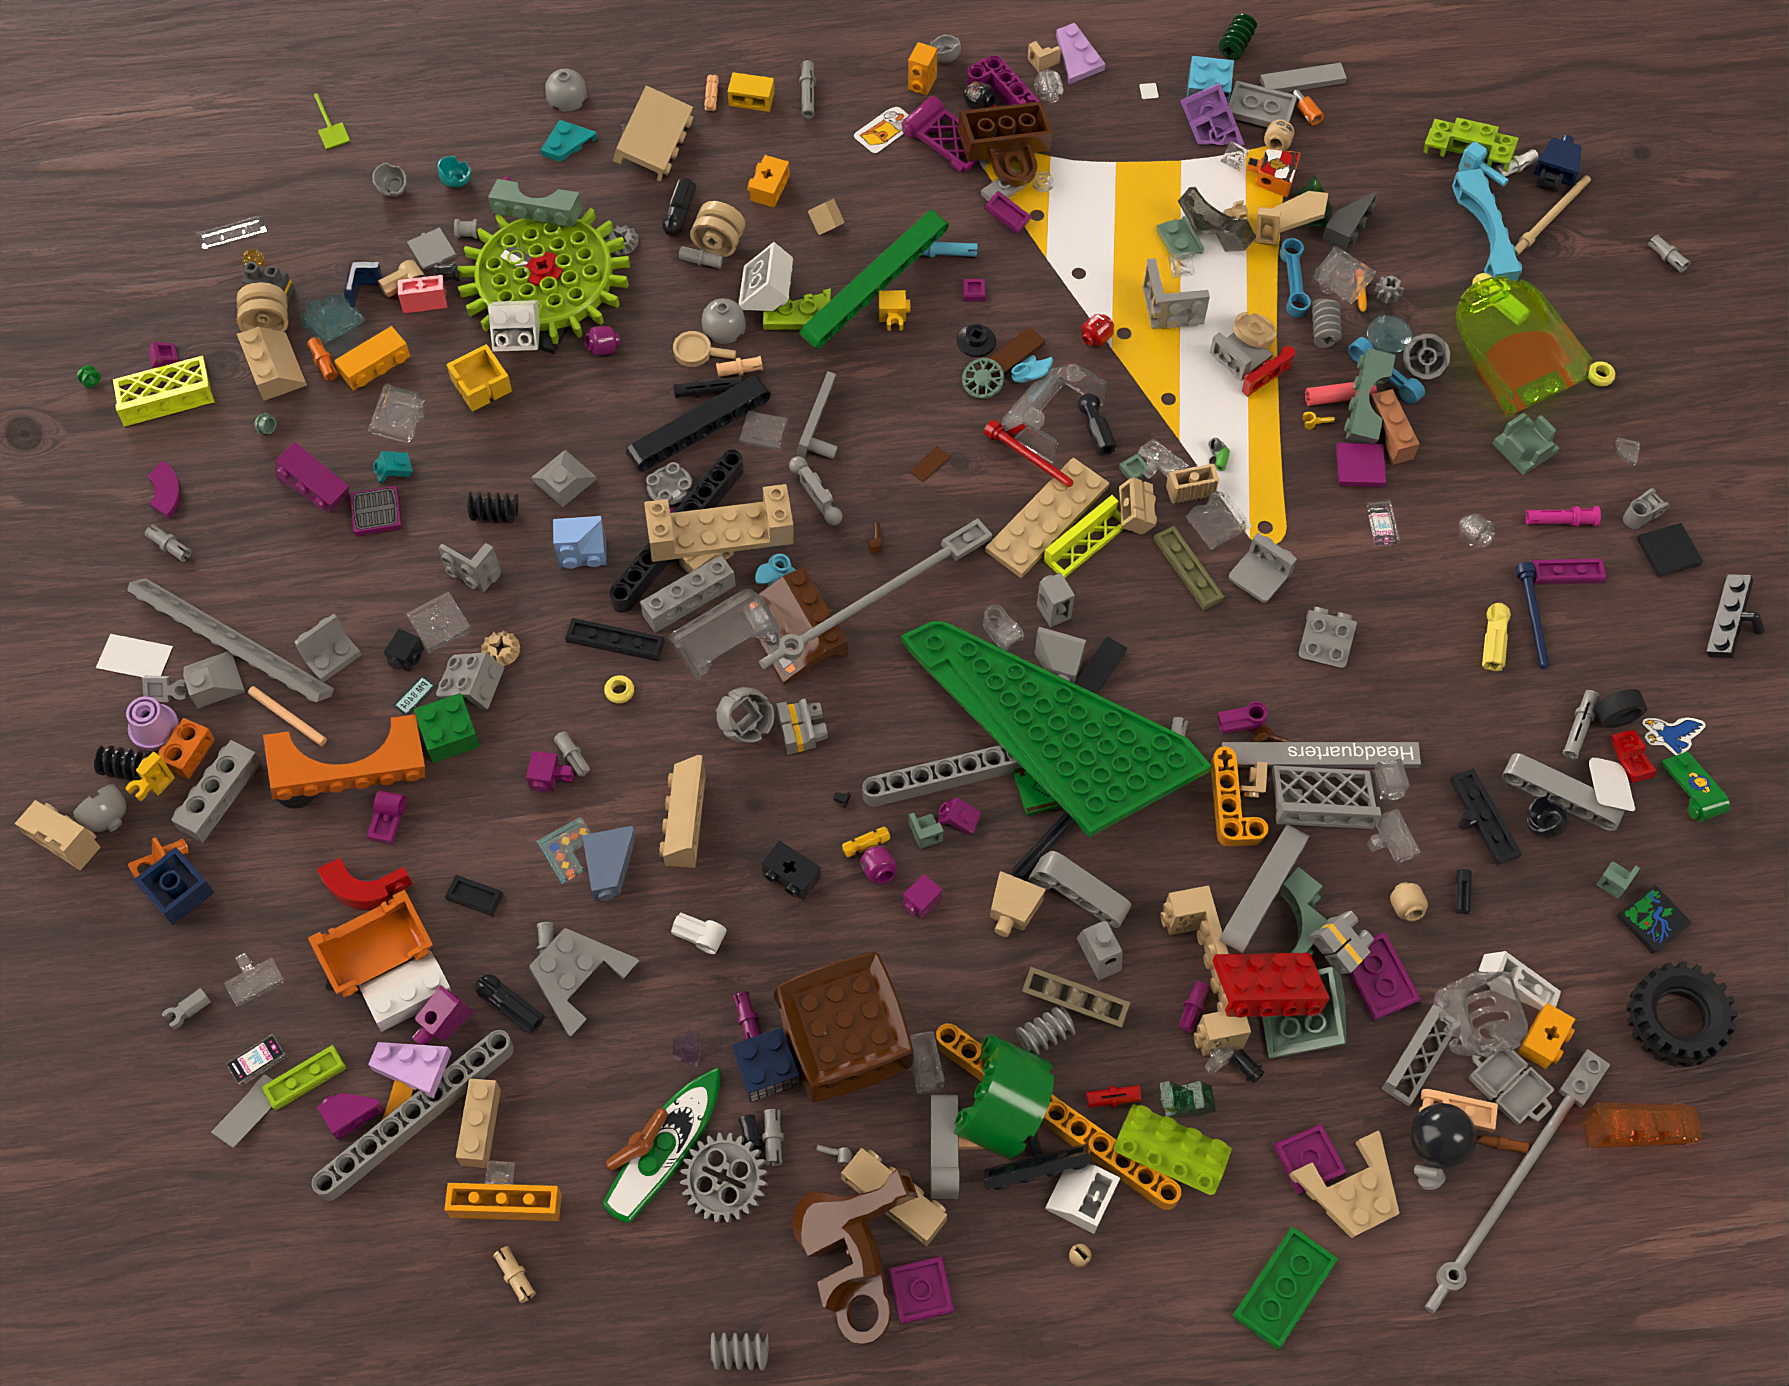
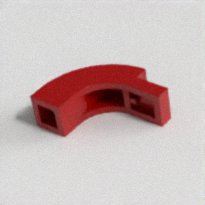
(362, 894)

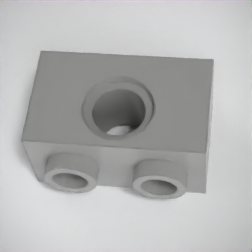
(1055, 599)

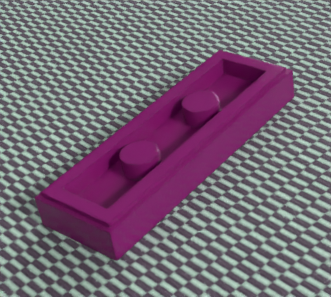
(1569, 571)

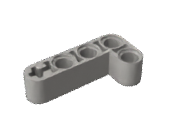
(1080, 887)
(944, 1147)

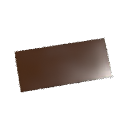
(929, 463)

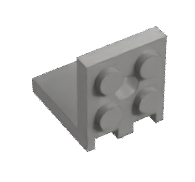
(1173, 308)

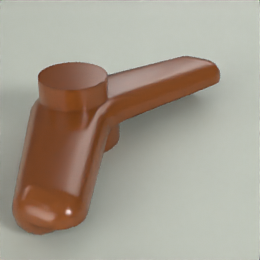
(639, 1142)

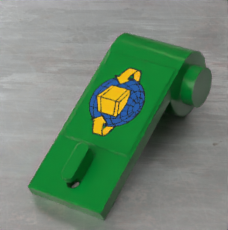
(1706, 797)

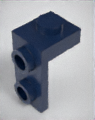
(361, 274)

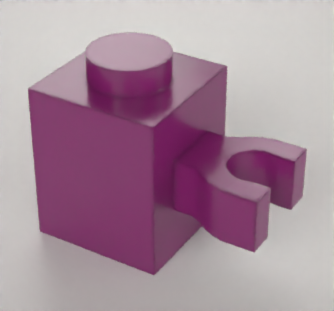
(545, 770)

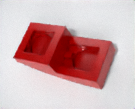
(1632, 756)

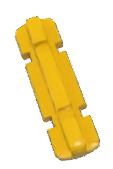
(866, 841)

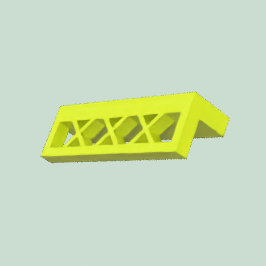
(1077, 534)

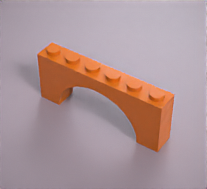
(298, 775)

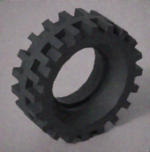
(1697, 988)

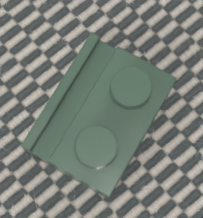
(1179, 237)

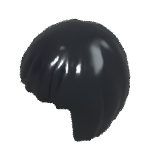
(1546, 818)

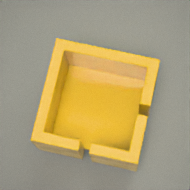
(479, 377)

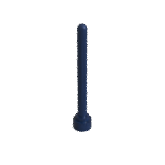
(1526, 572)

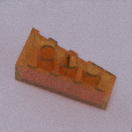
(1640, 1125)

